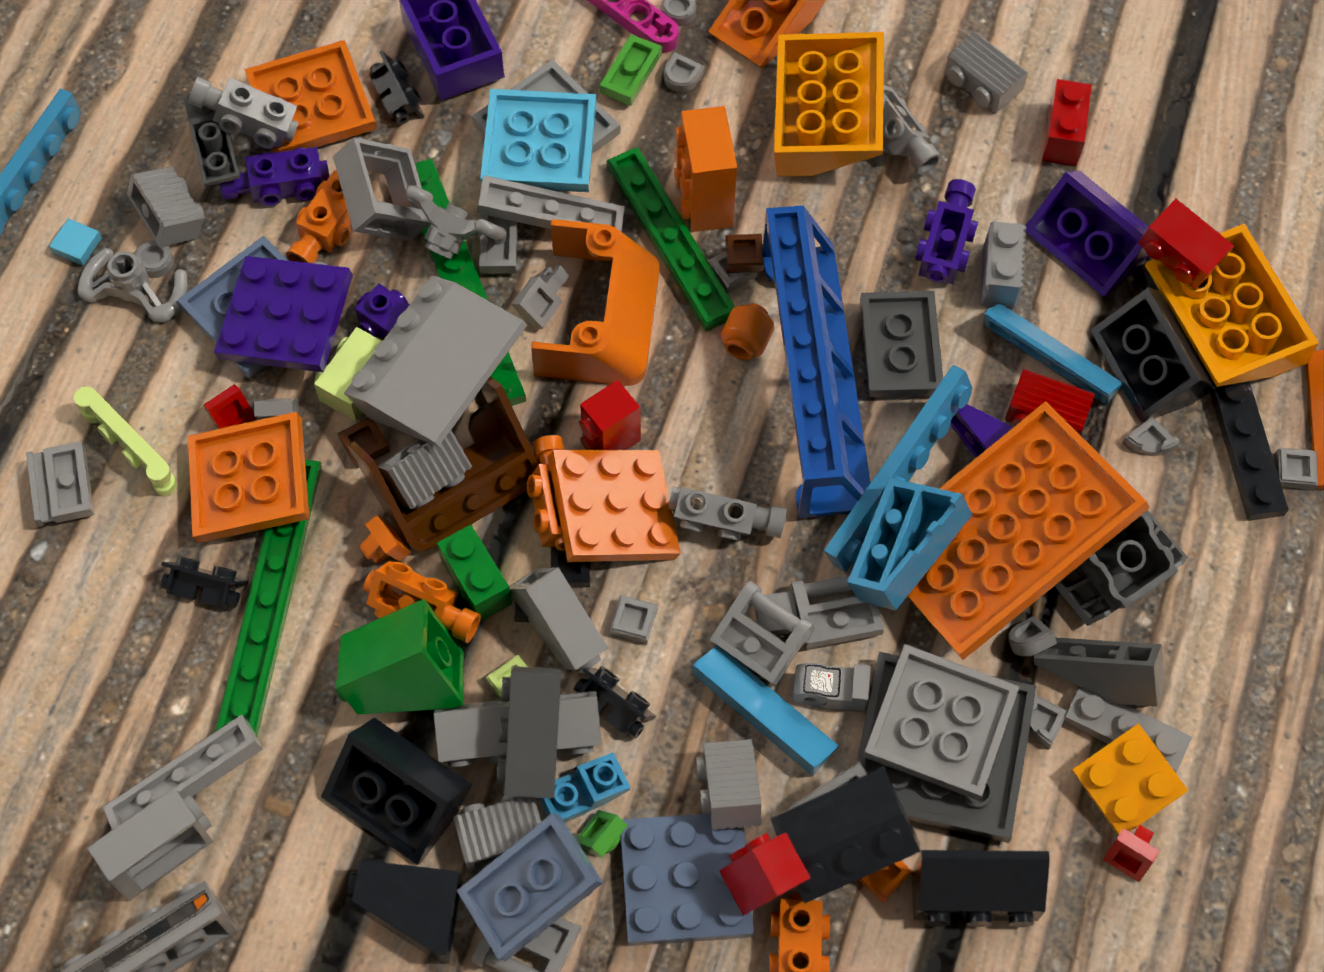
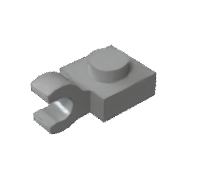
(538, 297)

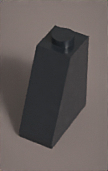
(410, 902)

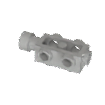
(247, 111)
(901, 139)
(716, 515)

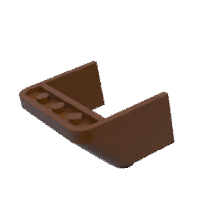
(498, 474)

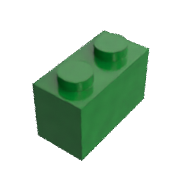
(474, 572)

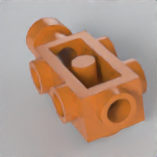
(320, 231)
(541, 488)
(397, 586)
(797, 940)

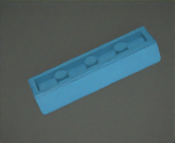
(1051, 353)
(764, 709)

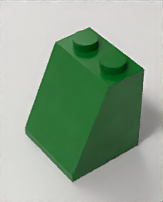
(401, 664)

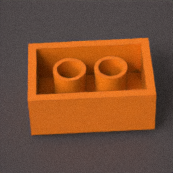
(705, 169)

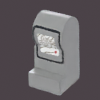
(832, 686)

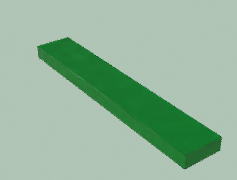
(671, 238)

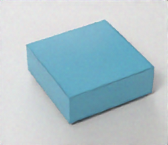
(75, 242)

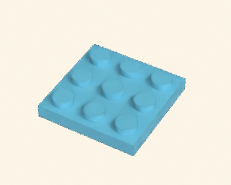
(540, 138)

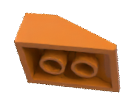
(754, 25)

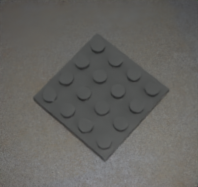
(945, 808)

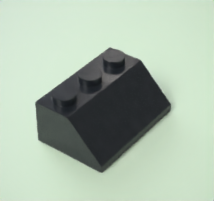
(1152, 356)
(395, 789)
(848, 833)
(980, 887)

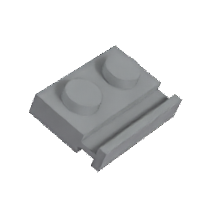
(60, 483)

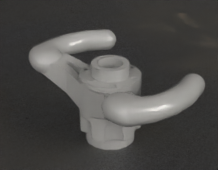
(449, 225)
(130, 282)

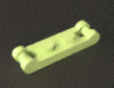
(116, 429)

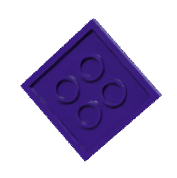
(284, 313)

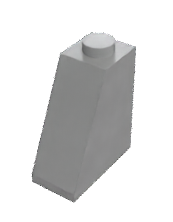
(559, 618)

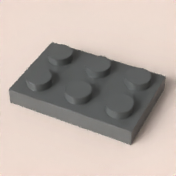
(901, 343)

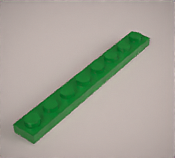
(463, 272)

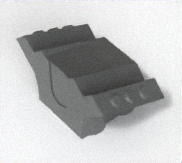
(1122, 570)

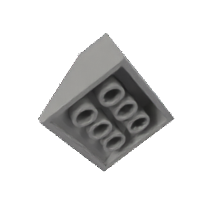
(434, 360)

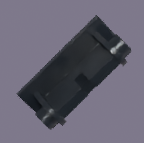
(404, 97)
(187, 577)
(627, 708)

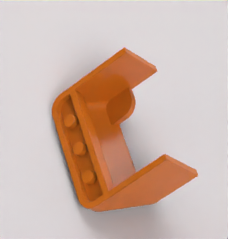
(622, 342)

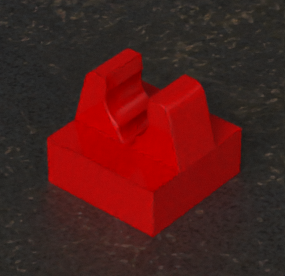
(229, 408)
(1132, 852)

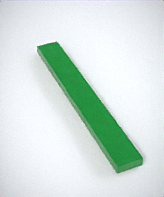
(266, 616)

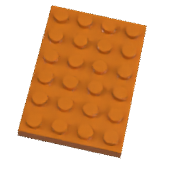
(1038, 513)

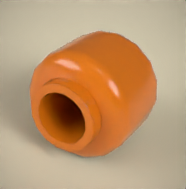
(747, 331)

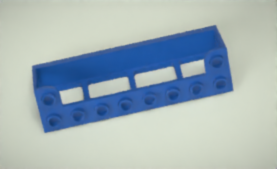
(817, 363)

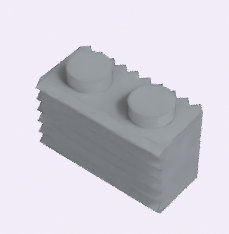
(985, 72)
(166, 206)
(1003, 264)
(423, 470)
(731, 784)
(494, 829)

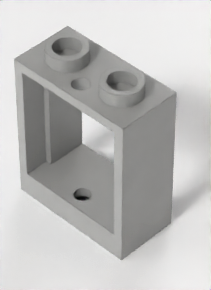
(397, 220)
(152, 843)

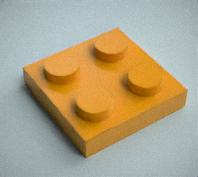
(1129, 780)

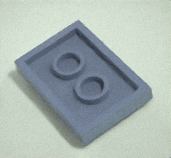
(529, 887)

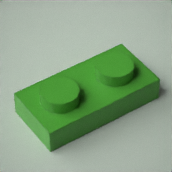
(630, 70)

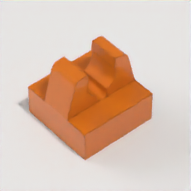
(383, 541)

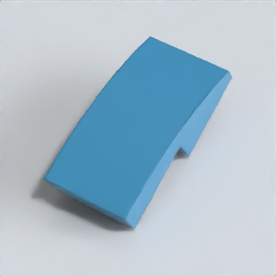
(587, 788)

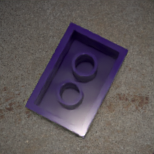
(453, 44)

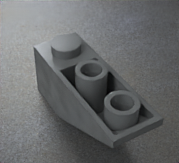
(212, 146)

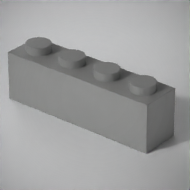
(475, 728)

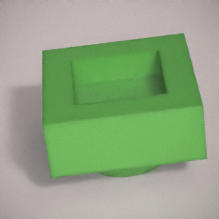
(601, 833)

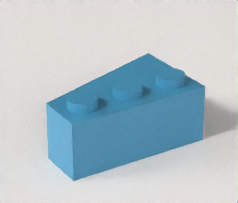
(905, 540)

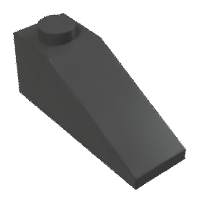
(1112, 669)

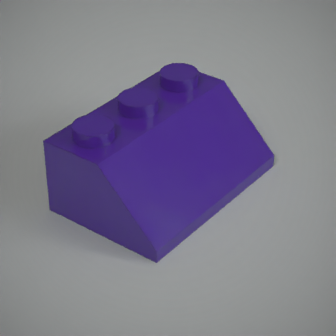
(1089, 232)

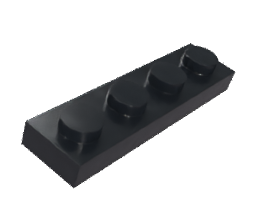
(1249, 451)

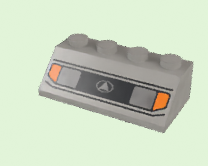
(163, 937)

